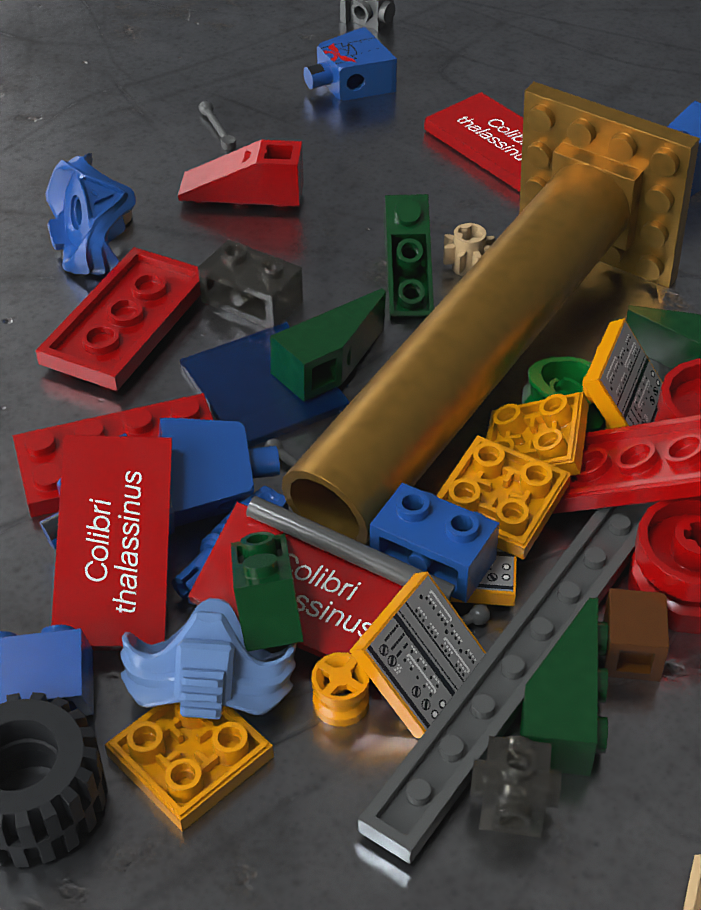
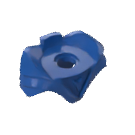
(87, 215)

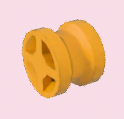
(333, 676)

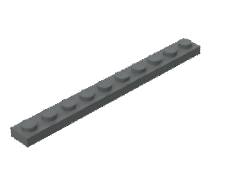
(493, 693)

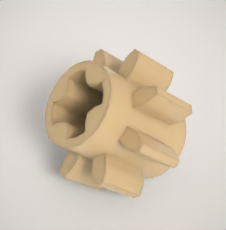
(465, 247)

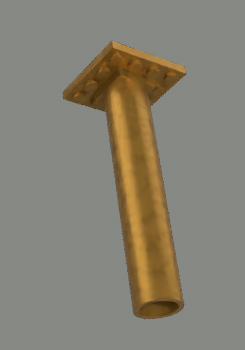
(589, 193)

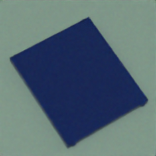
(242, 389)

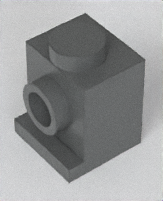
(368, 13)

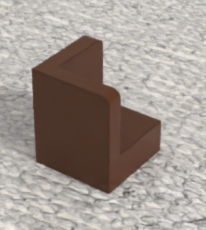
(636, 634)

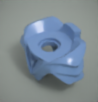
(206, 667)

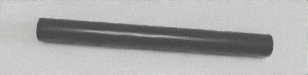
(338, 544)

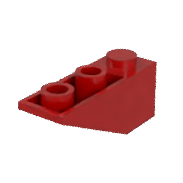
(256, 174)

